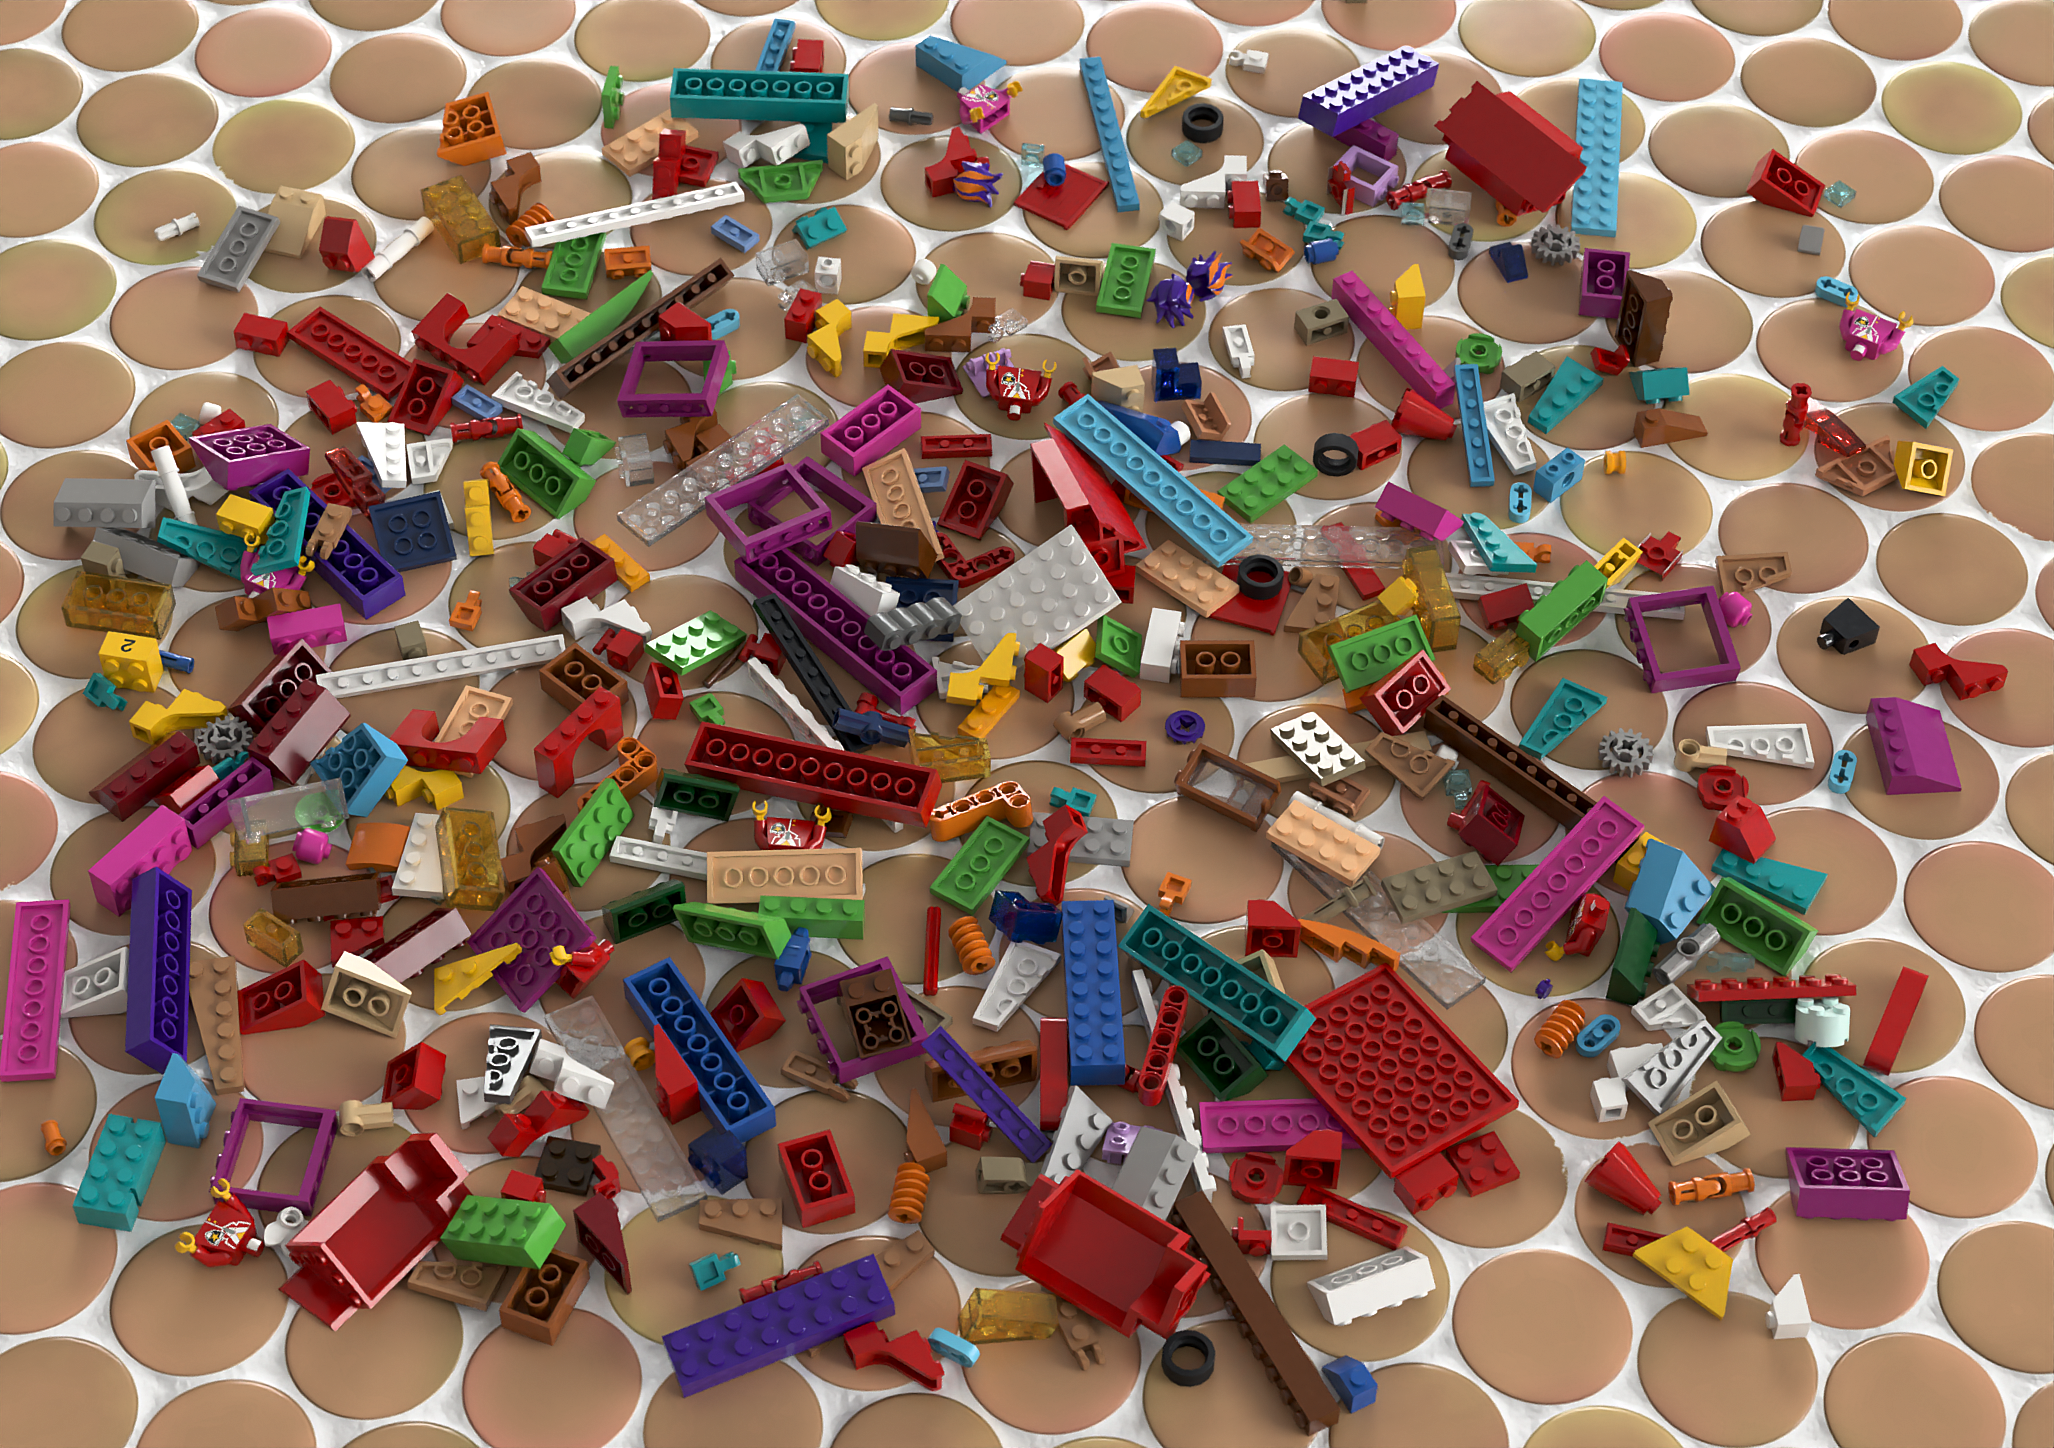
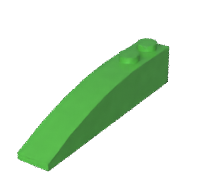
(600, 322)

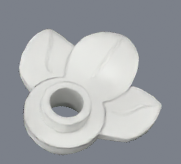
(282, 1232)

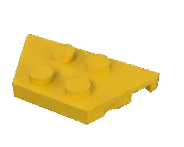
(1692, 1267)

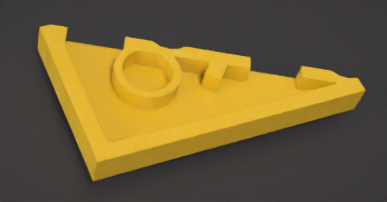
(1175, 88)
(468, 974)

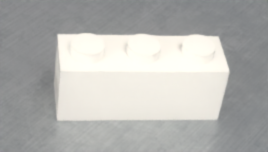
(864, 590)
(1161, 645)

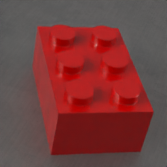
(816, 1178)

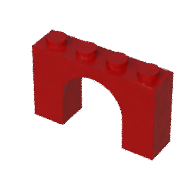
(477, 362)
(596, 717)
(466, 754)

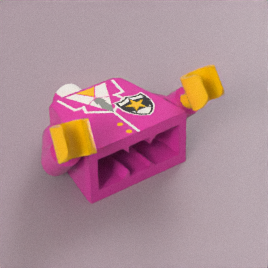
(986, 106)
(1869, 334)
(286, 578)

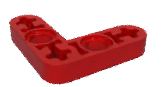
(969, 568)

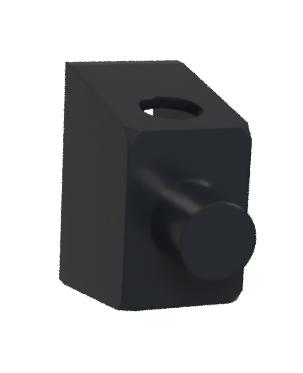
(1847, 629)

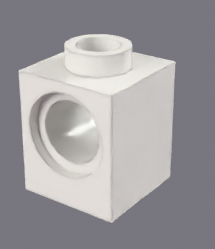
(1176, 221)
(828, 275)

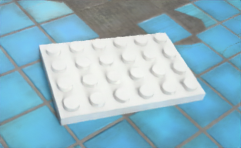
(1039, 598)

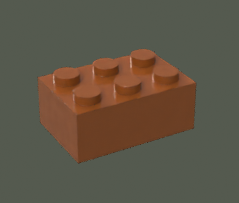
(1217, 668)
(577, 675)
(545, 1297)

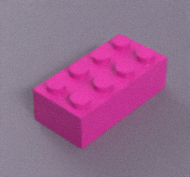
(870, 430)
(156, 842)

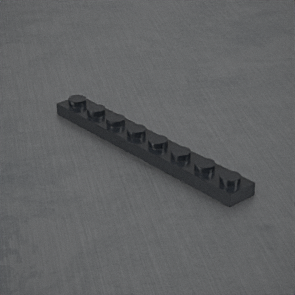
(806, 666)

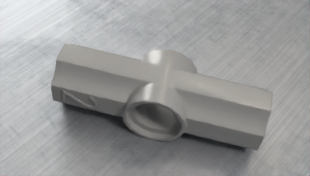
(1686, 954)

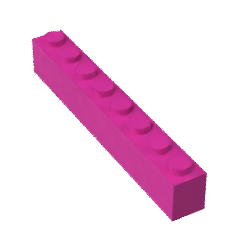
(1393, 340)

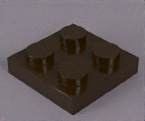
(567, 1165)

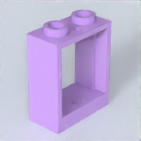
(1371, 163)

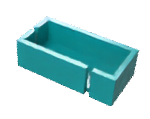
(119, 1165)

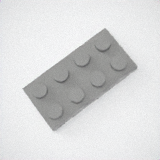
(238, 249)
(1104, 844)

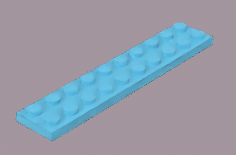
(1599, 135)
(1153, 480)

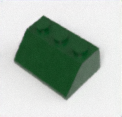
(695, 794)
(643, 910)
(1633, 960)
(1220, 1059)

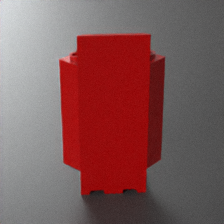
(1510, 150)
(1087, 497)
(376, 1229)
(1105, 1254)

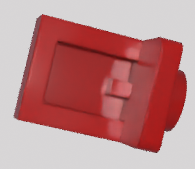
(1610, 361)
(608, 1177)
(1251, 1241)

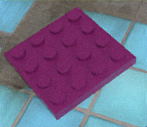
(537, 920)

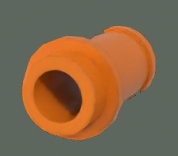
(55, 1142)

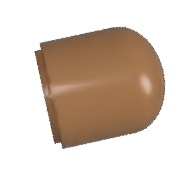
(1300, 577)

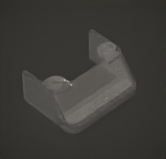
(288, 809)

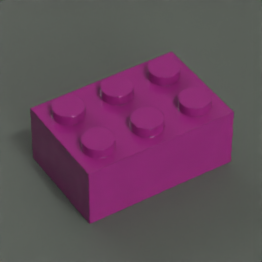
(1602, 282)

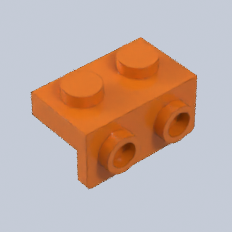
(1267, 249)
(627, 261)

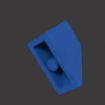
(1351, 1382)

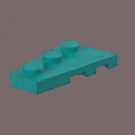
(1927, 396)

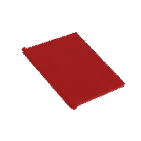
(1064, 202)
(1249, 612)

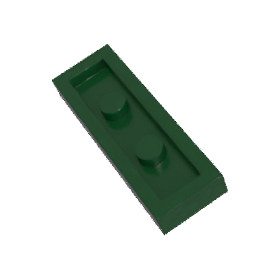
(1759, 1011)

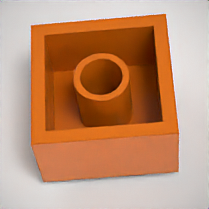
(155, 437)

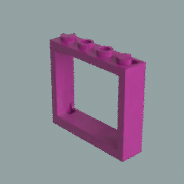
(673, 403)
(829, 484)
(776, 537)
(1662, 682)
(825, 990)
(285, 1114)

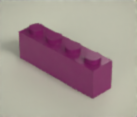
(1371, 138)
(210, 812)

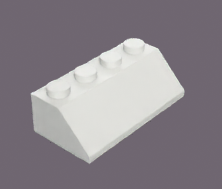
(1372, 1285)

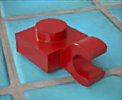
(279, 870)

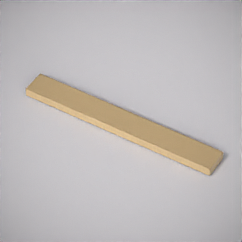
(1287, 769)

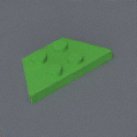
(783, 181)

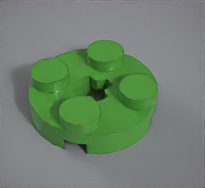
(1490, 352)
(1739, 1059)

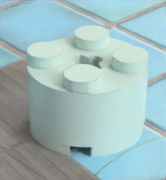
(1822, 1021)

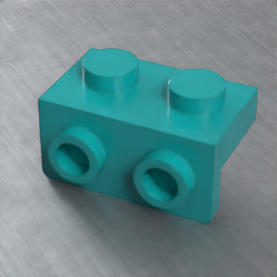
(820, 227)

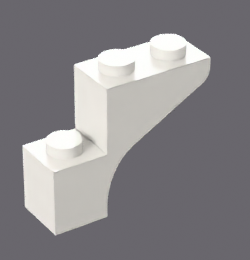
(772, 146)
(1210, 190)
(196, 484)
(585, 619)
(570, 1076)
(1609, 1093)

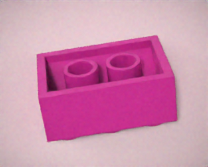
(1417, 513)

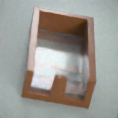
(1227, 786)

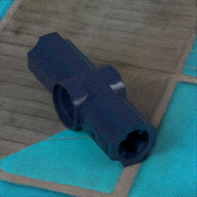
(870, 727)

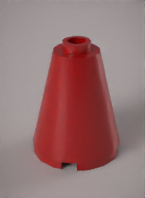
(1421, 418)
(1624, 1181)

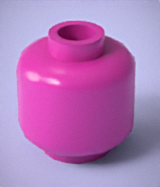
(1735, 609)
(312, 846)

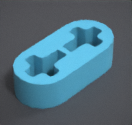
(1835, 291)
(724, 323)
(1524, 503)
(1845, 772)
(953, 1347)

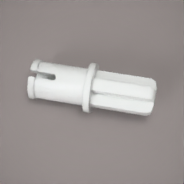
(177, 227)

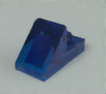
(1510, 261)

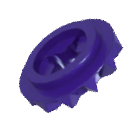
(1188, 720)

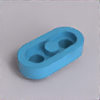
(1596, 1037)

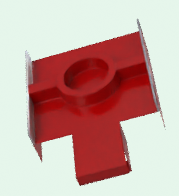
(1338, 189)
(1661, 554)

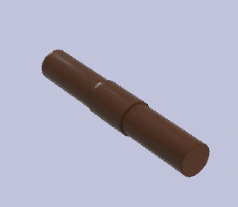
(724, 666)

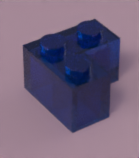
(1174, 380)
(1025, 919)
(719, 1159)

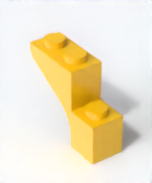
(904, 333)
(823, 343)
(478, 517)
(995, 670)
(187, 711)
(437, 787)

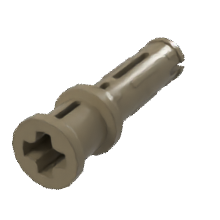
(1349, 898)

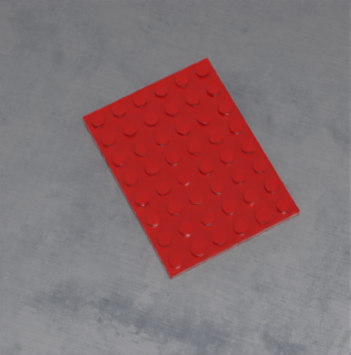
(1394, 1072)

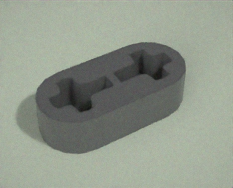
(1464, 242)

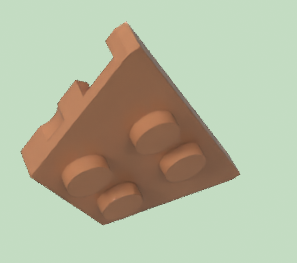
(1862, 471)

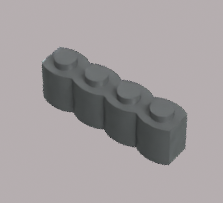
(912, 623)

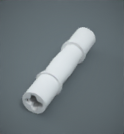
(397, 249)
(173, 485)
(1358, 829)

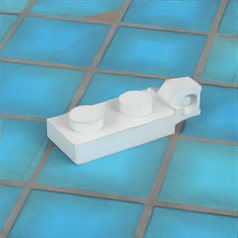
(1239, 348)
(662, 822)

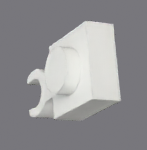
(1252, 61)

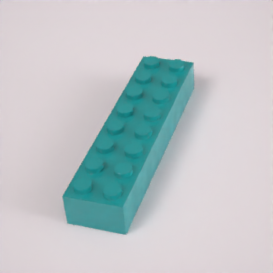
(759, 95)
(1217, 982)

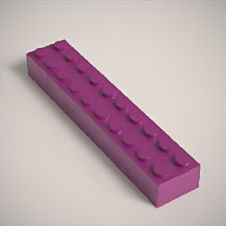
(838, 629)

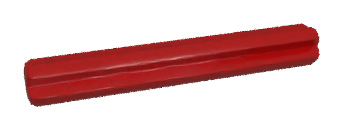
(932, 945)

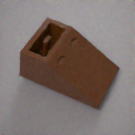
(874, 1013)

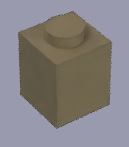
(411, 640)

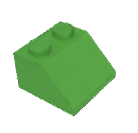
(947, 296)

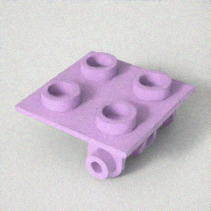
(977, 368)
(1119, 1141)

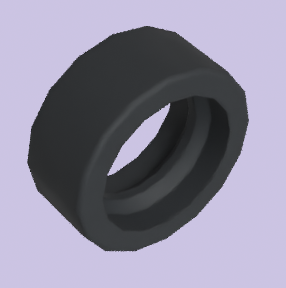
(1205, 112)
(1336, 442)
(1265, 564)
(1185, 1377)

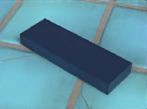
(1225, 452)

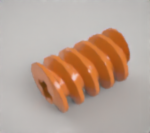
(534, 216)
(971, 946)
(1560, 1028)
(909, 1193)

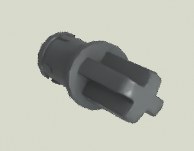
(910, 116)

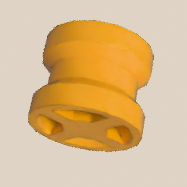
(1614, 462)
(639, 1053)

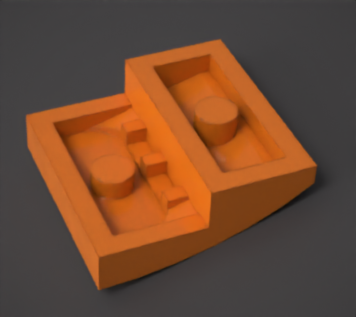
(377, 846)

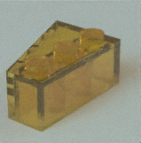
(953, 758)
(1007, 1316)

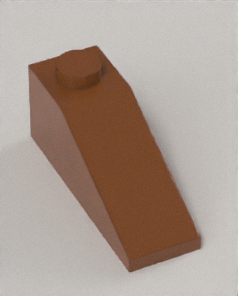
(1666, 426)
(923, 1140)

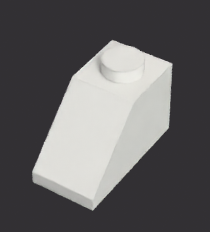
(1789, 1311)

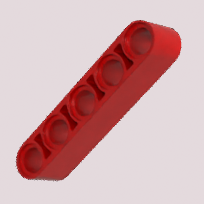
(1895, 1021)
(1160, 1055)
(1052, 1071)

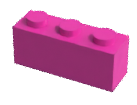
(315, 626)

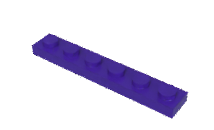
(986, 1094)

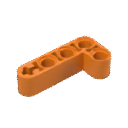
(636, 770)
(966, 814)

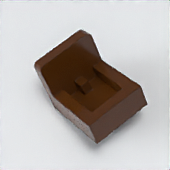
(1276, 185)
(839, 823)

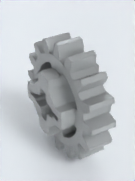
(1555, 244)
(224, 739)
(1625, 752)

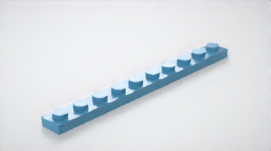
(1109, 134)

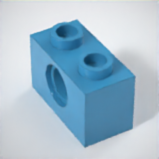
(1558, 475)

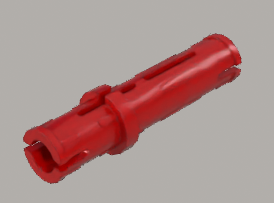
(1745, 1229)

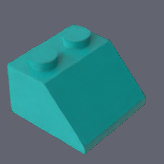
(1660, 383)

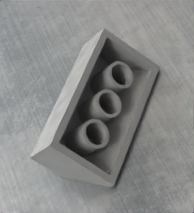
(105, 503)
(148, 557)
(1155, 1170)

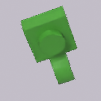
(708, 709)

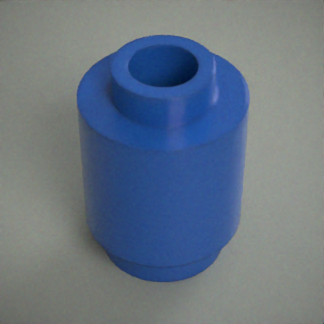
(1054, 169)
(1321, 251)

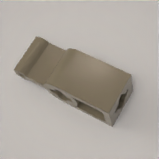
(1006, 1175)

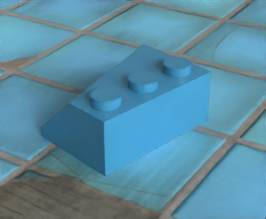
(955, 63)
(366, 766)
(1668, 890)
(184, 1104)

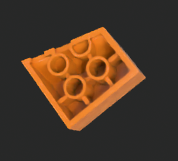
(470, 131)

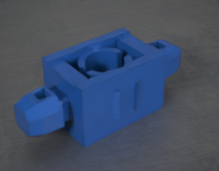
(793, 960)

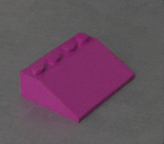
(250, 455)
(1911, 747)
(1847, 1183)

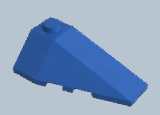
(1150, 429)

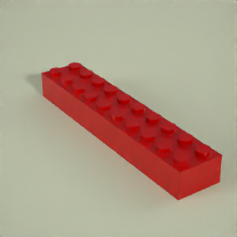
(815, 774)

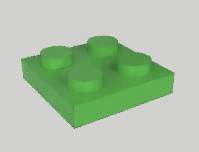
(612, 97)
(1118, 646)

